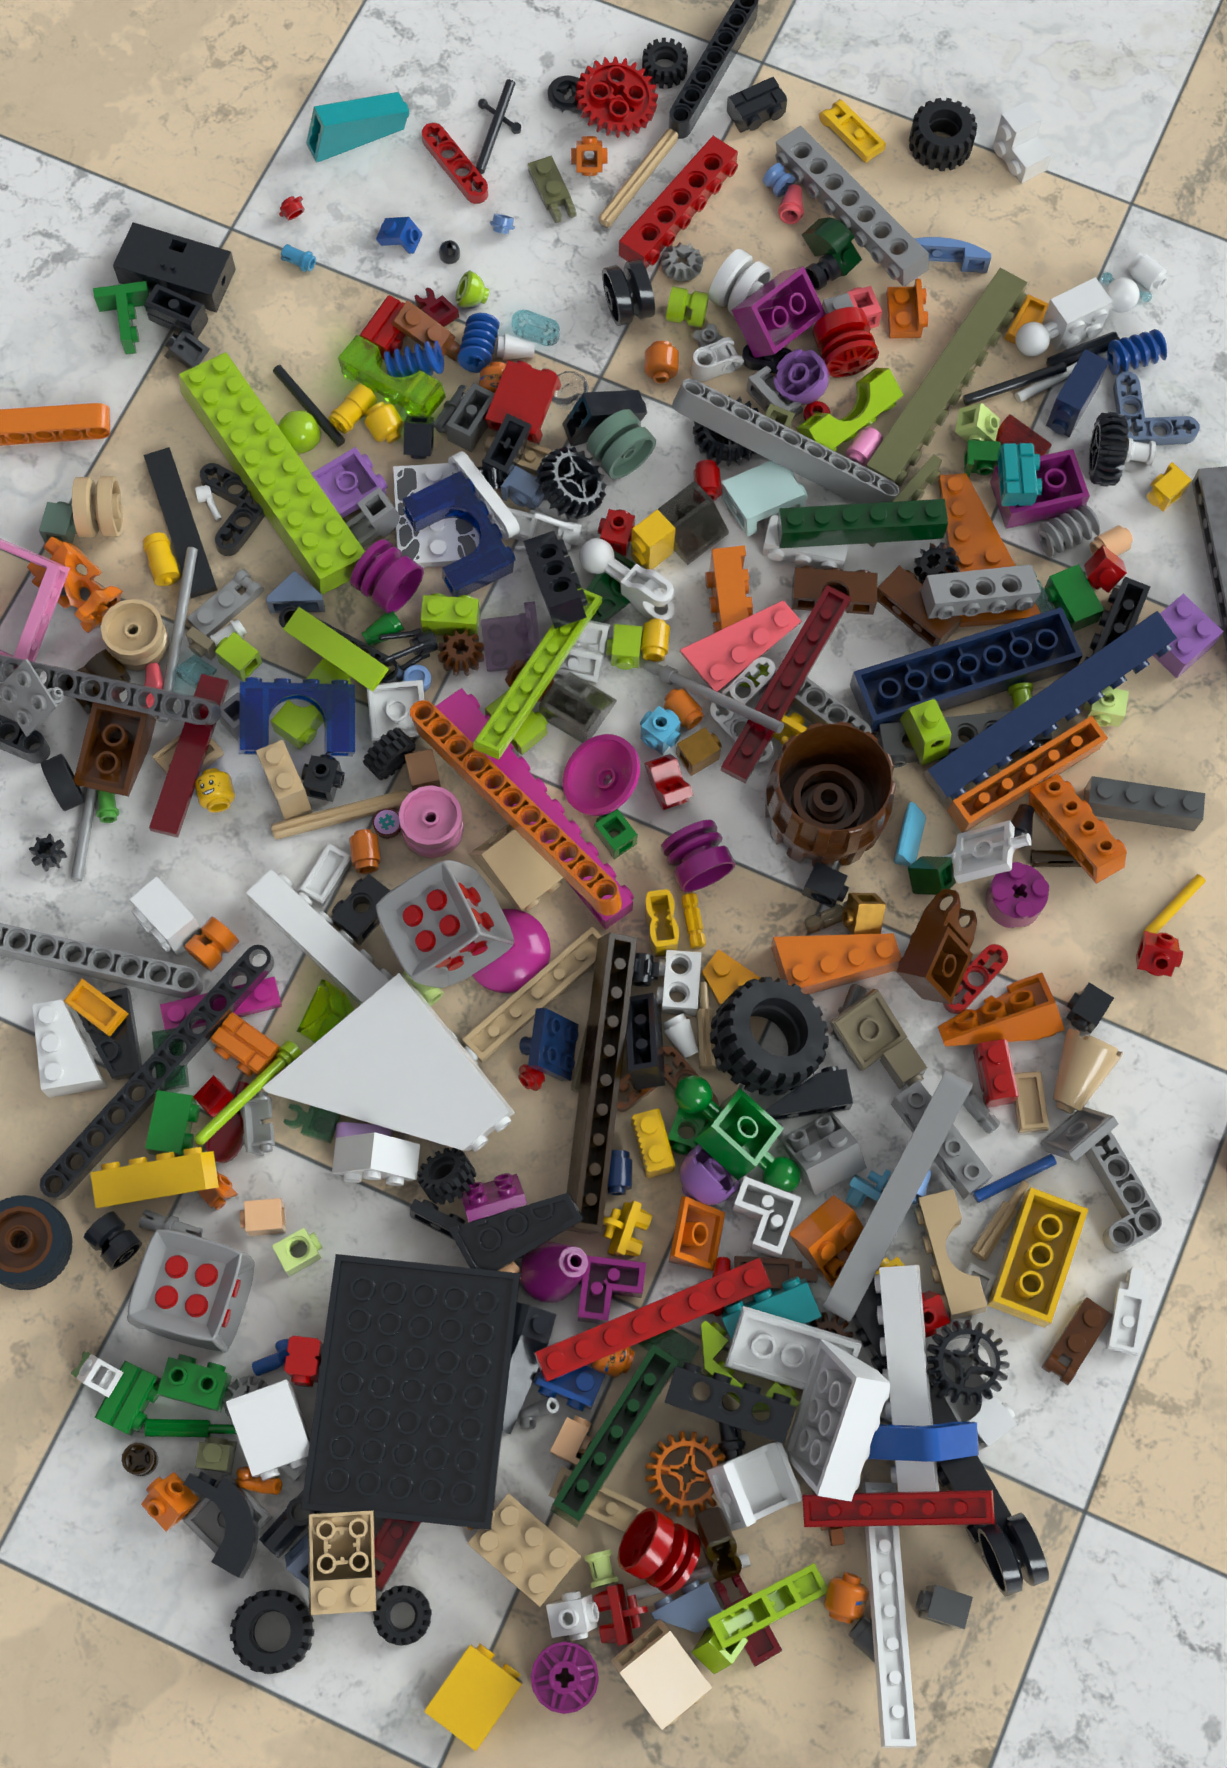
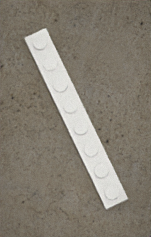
(889, 1631)

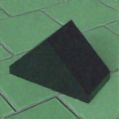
(508, 444)

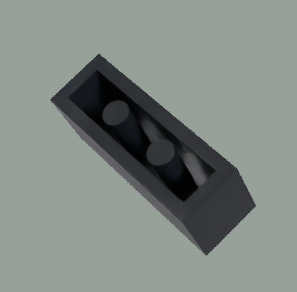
(645, 1042)

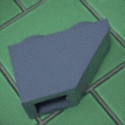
(690, 1609)

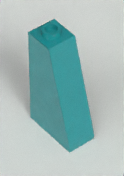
(354, 123)

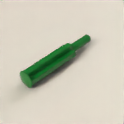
(185, 1428)

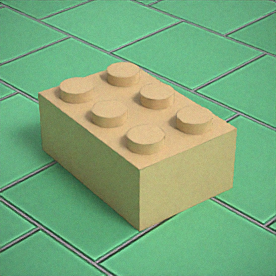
(525, 1550)

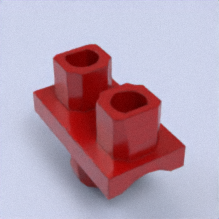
(615, 1600)

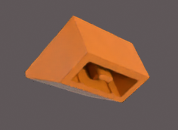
(828, 1237)

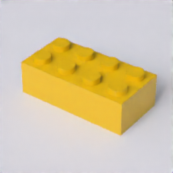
(1037, 1257)

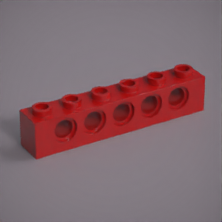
(707, 172)

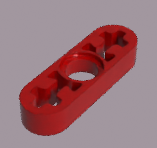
(995, 969)

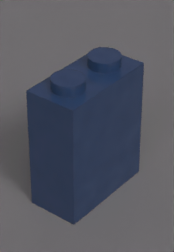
(1077, 393)

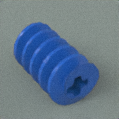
(478, 342)
(1135, 350)
(426, 360)

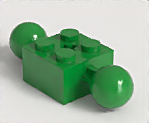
(737, 1133)

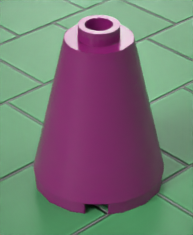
(553, 1271)

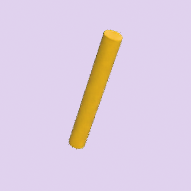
(1176, 904)

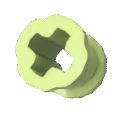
(601, 1569)

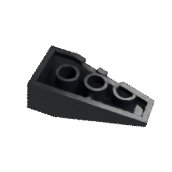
(531, 1334)

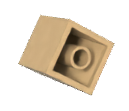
(516, 868)

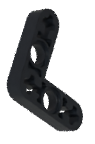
(244, 508)

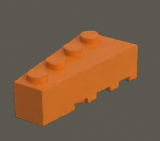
(728, 587)
(834, 960)

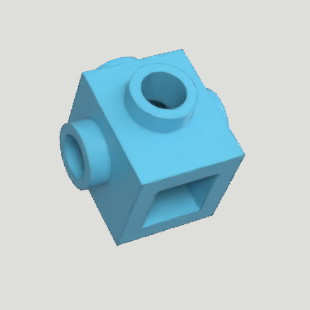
(660, 737)

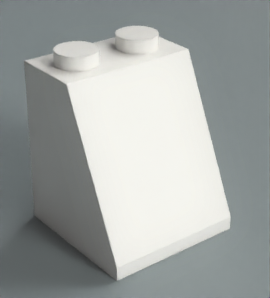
(271, 1429)

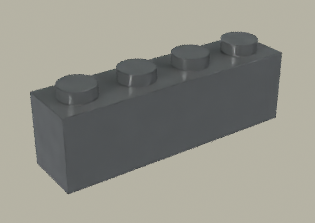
(1145, 803)

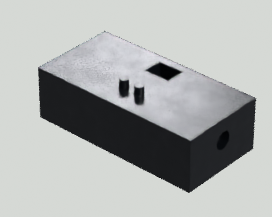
(176, 264)

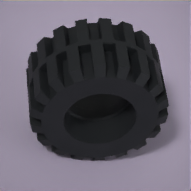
(947, 118)
(244, 1631)

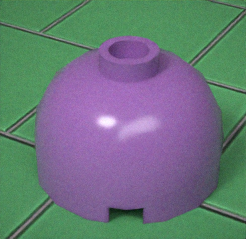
(802, 377)
(705, 1178)

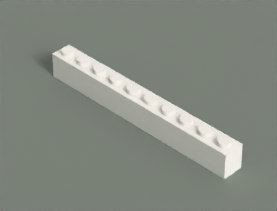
(318, 939)

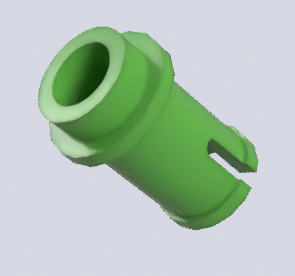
(107, 807)

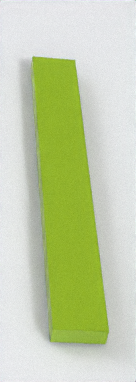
(532, 682)

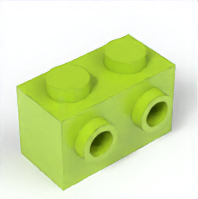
(445, 614)

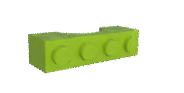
(875, 394)

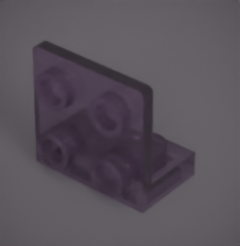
(510, 638)

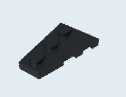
(120, 1050)

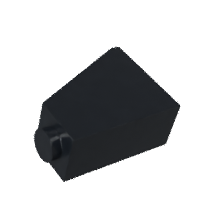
(596, 407)

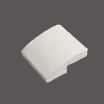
(588, 653)

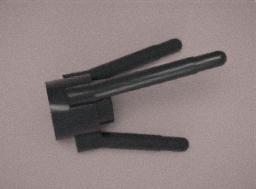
(422, 644)

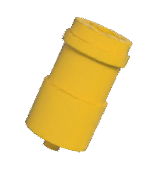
(352, 408)
(161, 561)

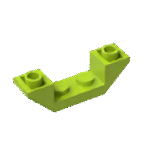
(711, 1345)

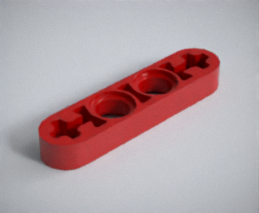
(452, 164)

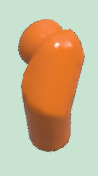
(255, 1484)

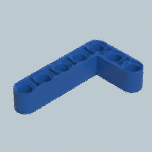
(925, 1443)

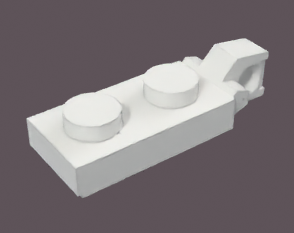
(1128, 1314)

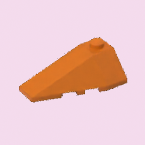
(1018, 1015)

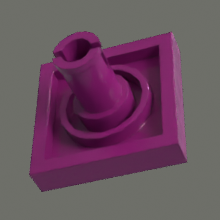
(493, 1197)

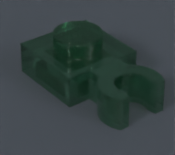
(316, 1124)

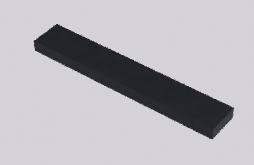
(179, 518)

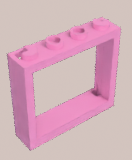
(44, 602)

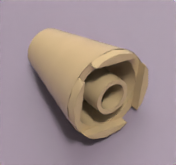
(1082, 1069)

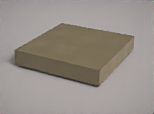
(868, 1029)

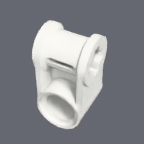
(719, 357)

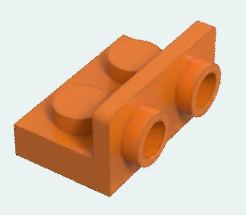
(906, 311)

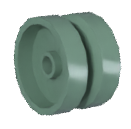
(621, 444)

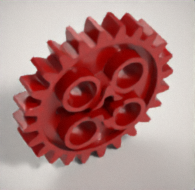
(616, 97)

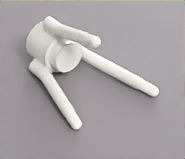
(567, 531)

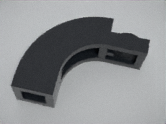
(240, 1521)

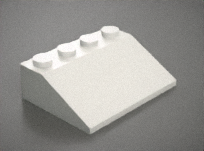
(836, 1422)

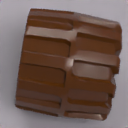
(834, 766)

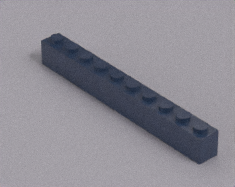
(1049, 706)

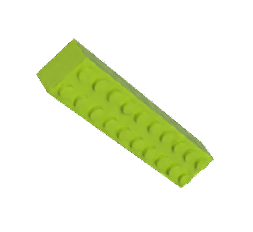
(272, 472)

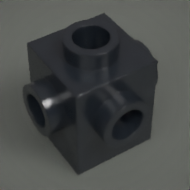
(322, 777)

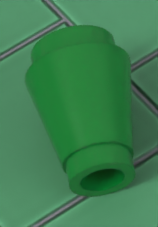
(384, 624)

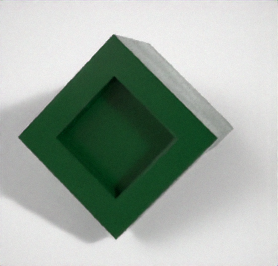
(931, 875)

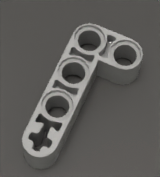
(828, 707)
(1115, 1186)

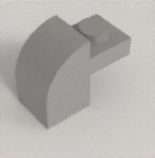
(376, 518)

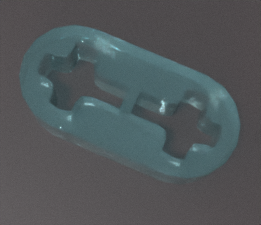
(535, 328)

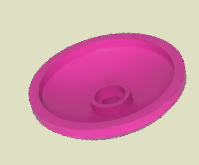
(592, 768)
(522, 960)

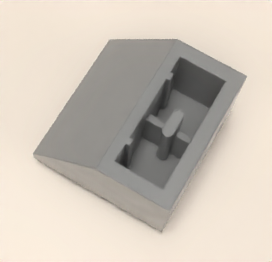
(824, 1153)

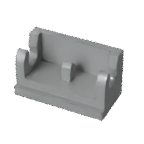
(763, 391)

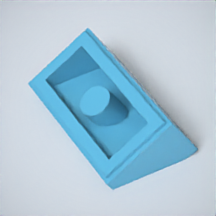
(910, 835)

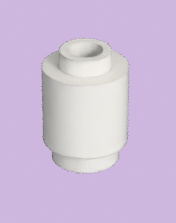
(1147, 271)

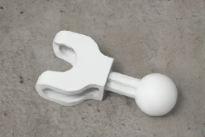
(637, 585)

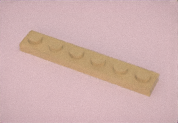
(535, 994)

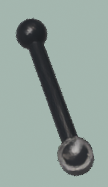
(515, 127)

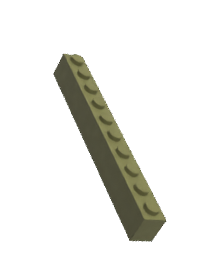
(947, 377)

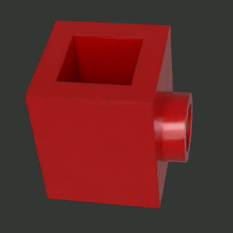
(1104, 569)

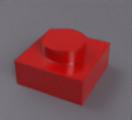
(213, 1096)

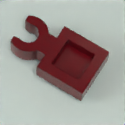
(438, 309)

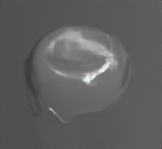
(571, 389)

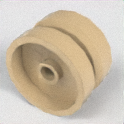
(97, 506)
(135, 634)

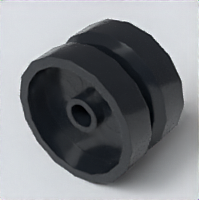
(628, 292)
(1013, 1554)

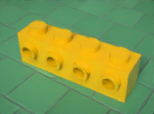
(154, 1179)

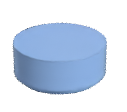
(418, 672)

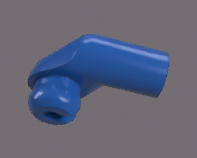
(272, 1361)

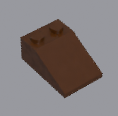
(113, 749)

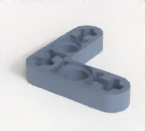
(1145, 426)

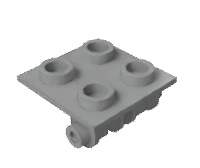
(28, 697)

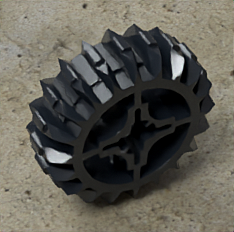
(725, 448)
(1108, 449)
(570, 483)
(979, 1366)

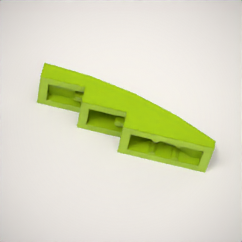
(336, 649)
(767, 1606)

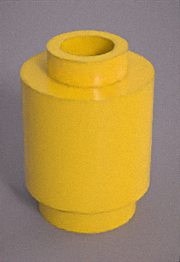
(655, 640)

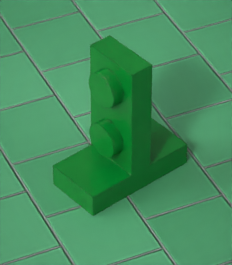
(124, 300)

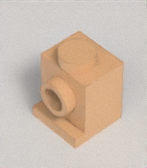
(572, 1440)

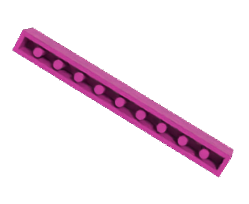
(466, 716)

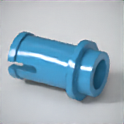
(302, 259)

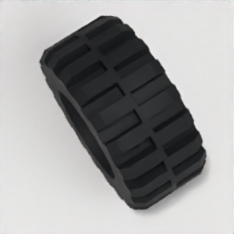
(795, 1017)

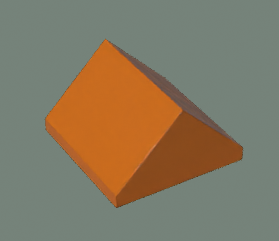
(696, 1235)

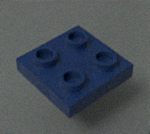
(551, 1044)

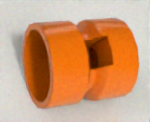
(211, 944)

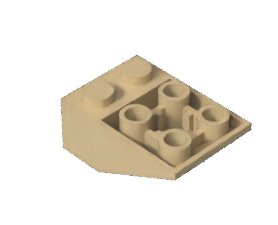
(341, 1563)

